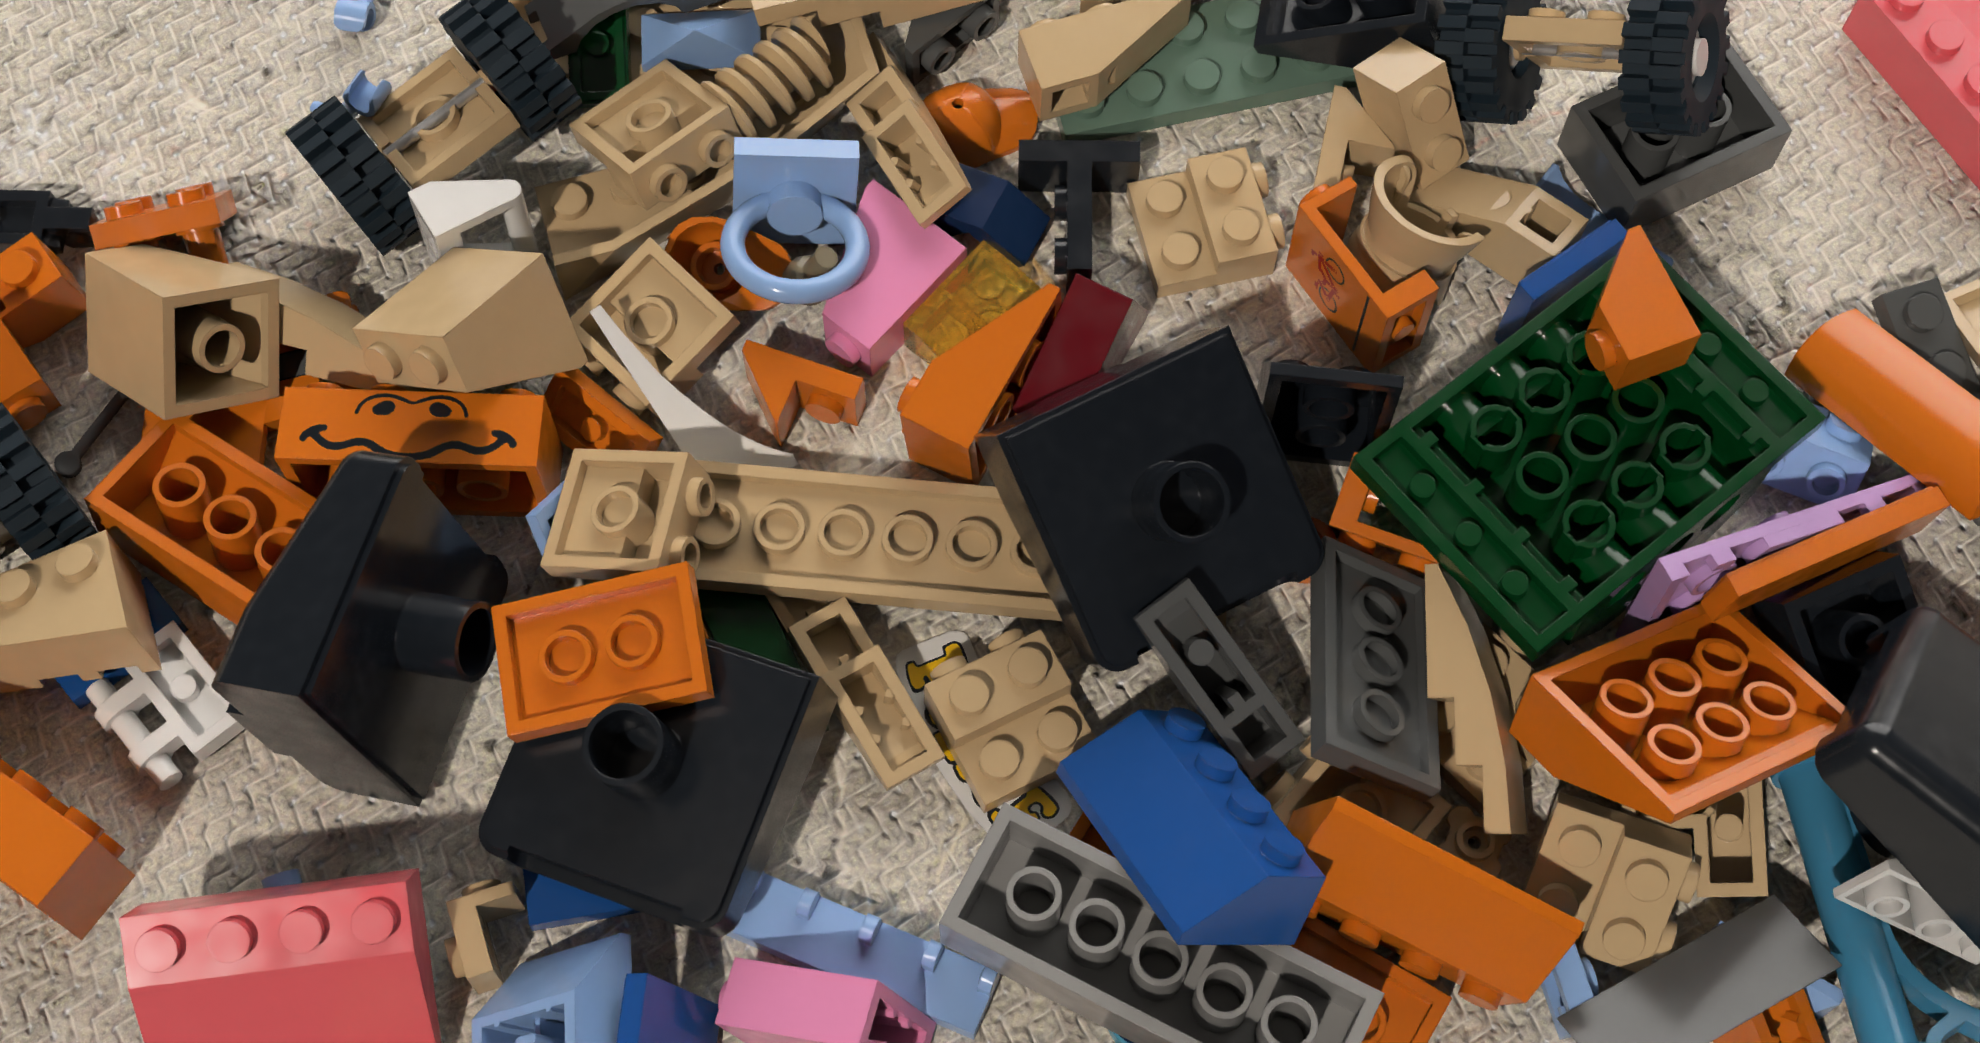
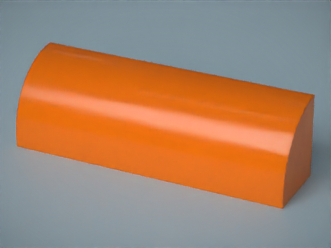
(1895, 404)

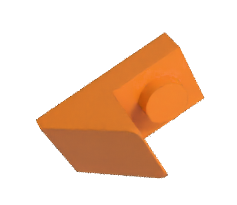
(791, 382)

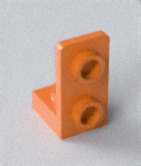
(1358, 497)

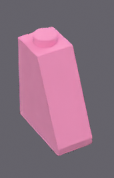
(901, 273)
(814, 1006)

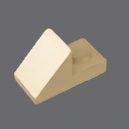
(1350, 141)

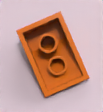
(974, 388)

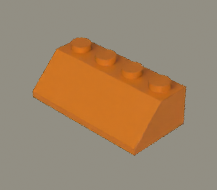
(199, 513)
(1430, 906)

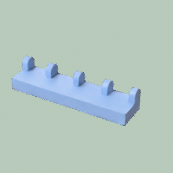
(836, 939)

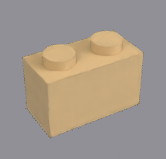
(1414, 107)

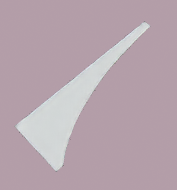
(686, 422)

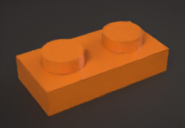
(593, 418)

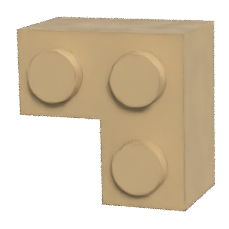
(1727, 844)

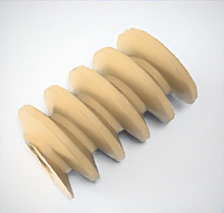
(773, 74)

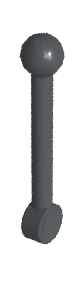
(69, 462)

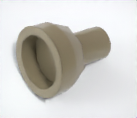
(813, 265)

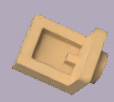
(472, 948)

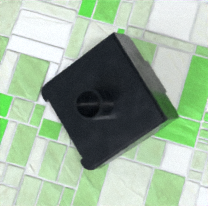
(1151, 482)
(366, 633)
(1912, 757)
(667, 802)

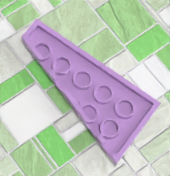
(1687, 575)

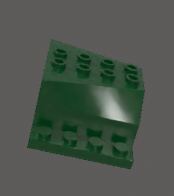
(1567, 492)

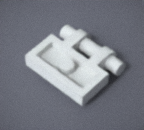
(183, 697)

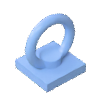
(798, 196)

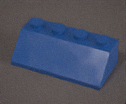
(1193, 831)

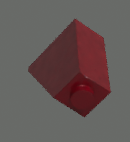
(1085, 339)

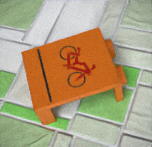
(1370, 322)

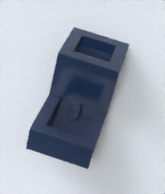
(996, 214)

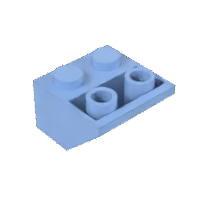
(560, 997)

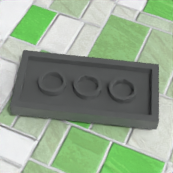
(1372, 673)

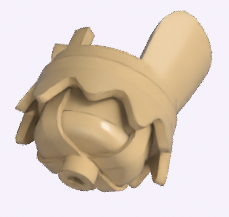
(1404, 237)

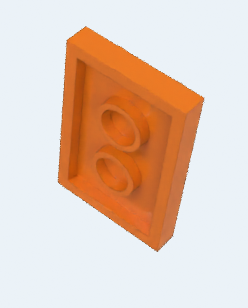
(601, 647)

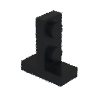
(1073, 172)

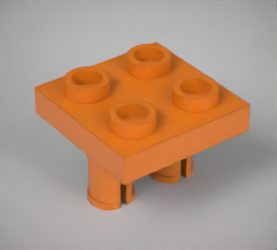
(190, 212)

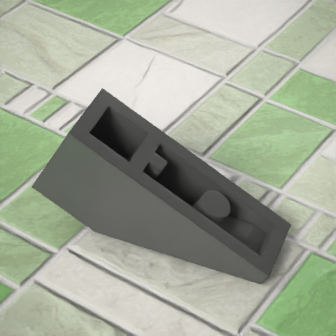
(1217, 679)

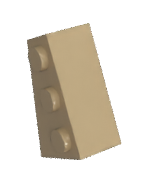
(74, 616)

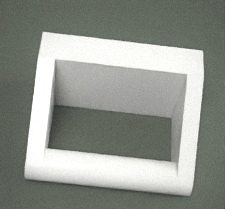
(455, 206)

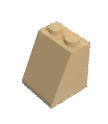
(472, 324)
(181, 329)

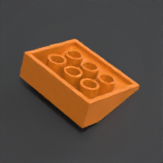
(1675, 714)

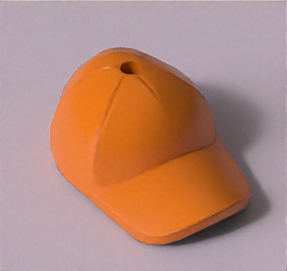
(986, 123)
(697, 249)

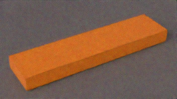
(1823, 552)

